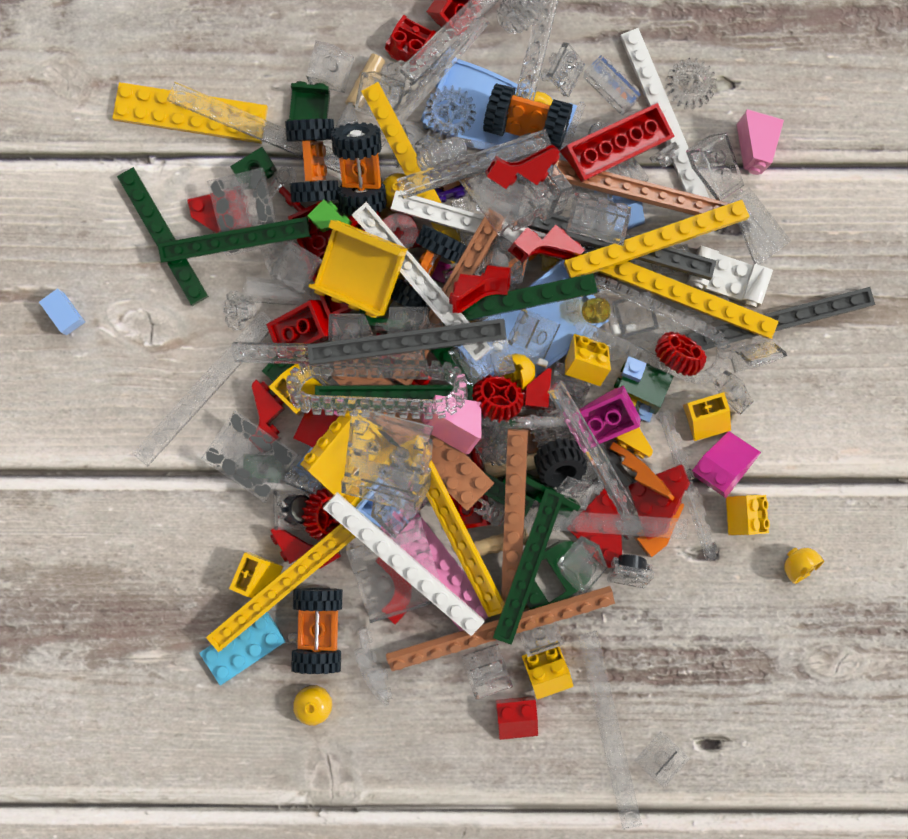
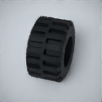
(558, 461)

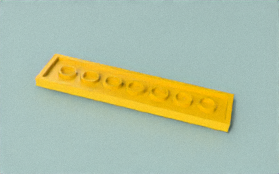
(151, 108)

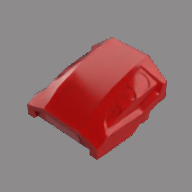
(407, 39)

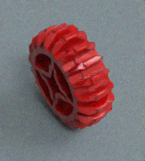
(680, 353)
(498, 398)
(317, 520)

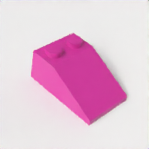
(611, 415)
(725, 463)

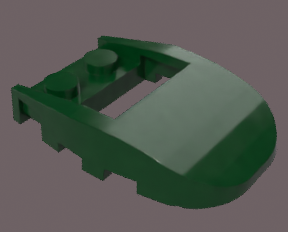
(552, 555)

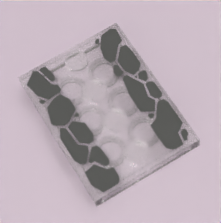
(242, 202)
(249, 456)

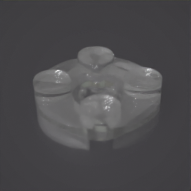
(406, 225)

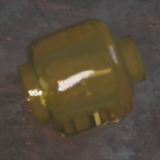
(596, 310)

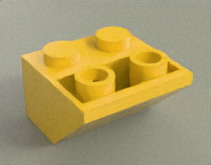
(587, 360)
(280, 389)
(708, 416)
(747, 515)
(254, 574)
(548, 672)

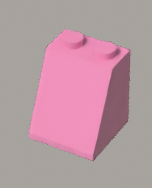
(758, 140)
(460, 429)

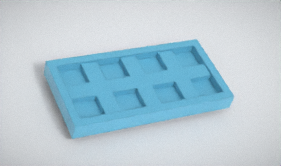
(244, 650)

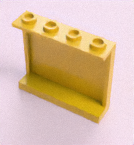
(359, 269)
(328, 458)

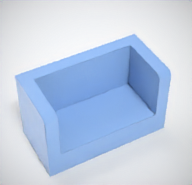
(62, 311)

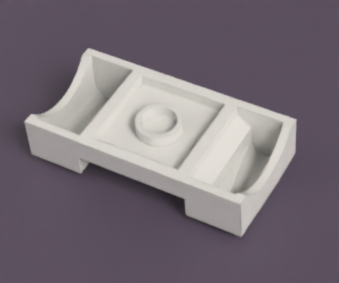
(734, 279)

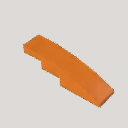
(645, 475)

